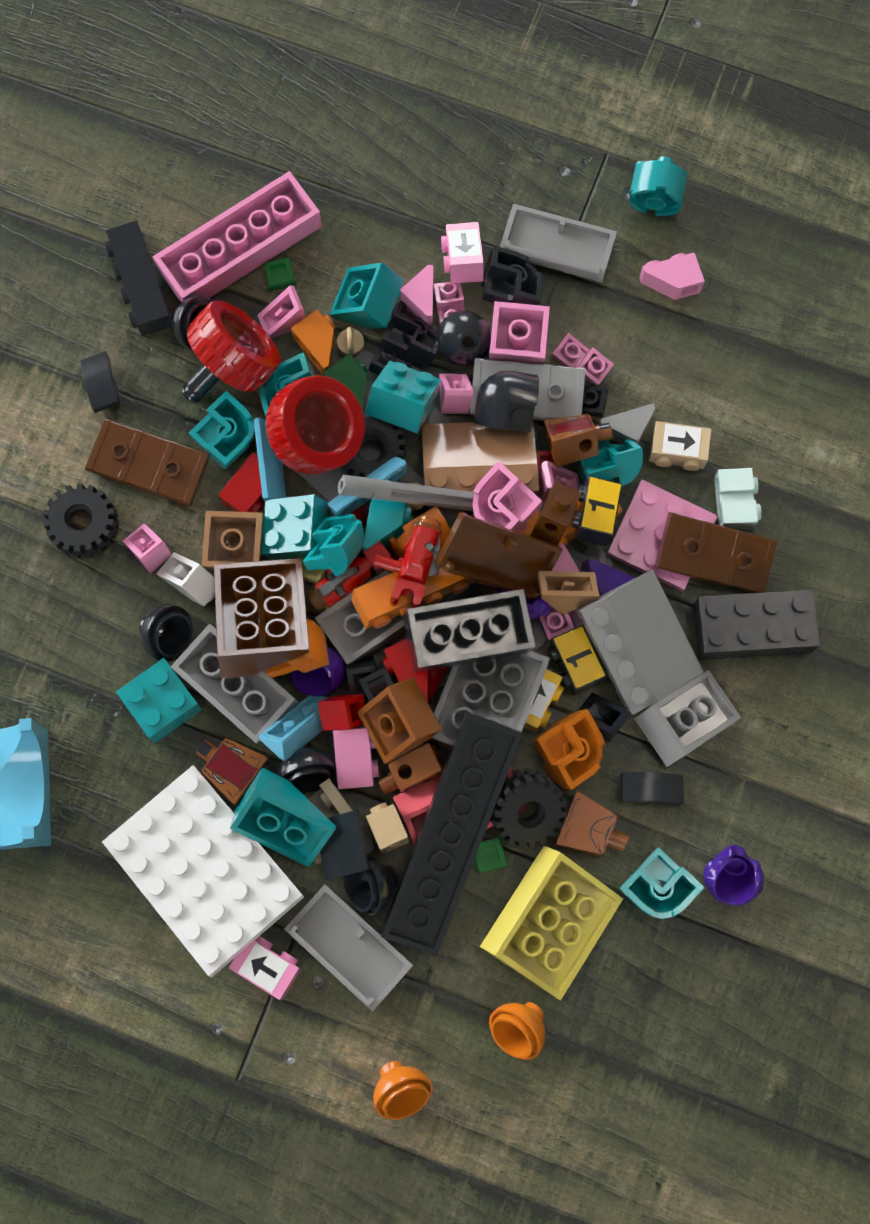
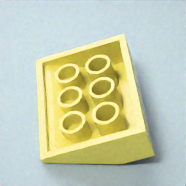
(552, 922)

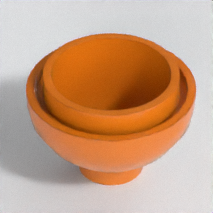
(518, 1029)
(401, 1091)

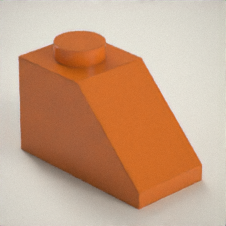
(316, 339)

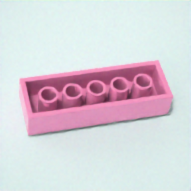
(239, 239)

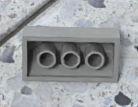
(247, 701)

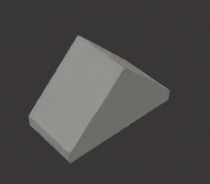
(630, 424)

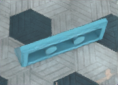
(269, 465)
(391, 471)
(294, 728)

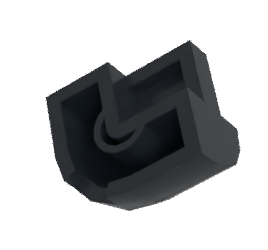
(511, 278)
(507, 401)

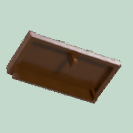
(147, 462)
(716, 553)
(496, 555)

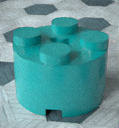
(658, 186)

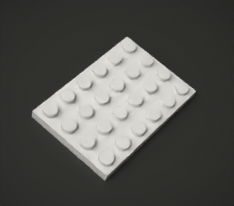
(201, 875)

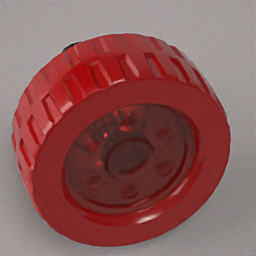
(231, 350)
(315, 425)

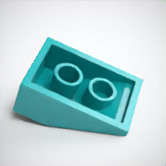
(281, 818)

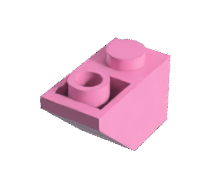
(674, 277)

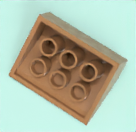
(463, 453)

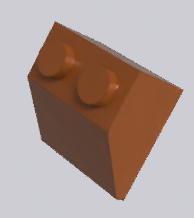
(399, 719)

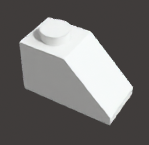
(188, 578)

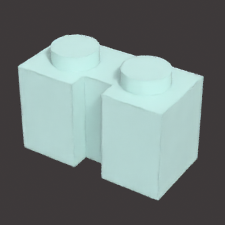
(735, 498)

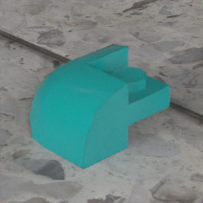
(287, 372)
(225, 430)
(613, 462)
(337, 544)
(661, 886)

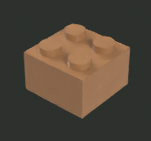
(232, 538)

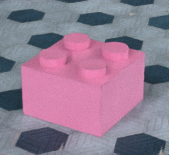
(519, 333)

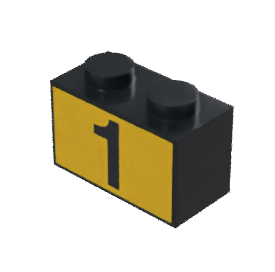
(597, 510)
(577, 660)

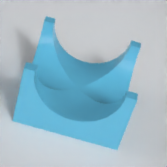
(24, 786)

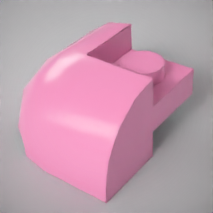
(504, 499)

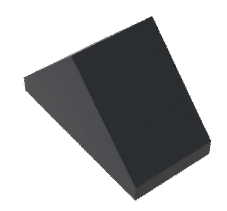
(606, 714)

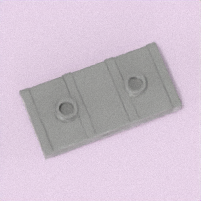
(559, 242)
(559, 386)
(348, 947)

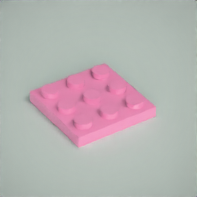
(643, 527)

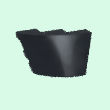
(405, 341)

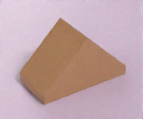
(568, 589)

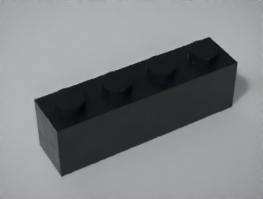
(139, 278)

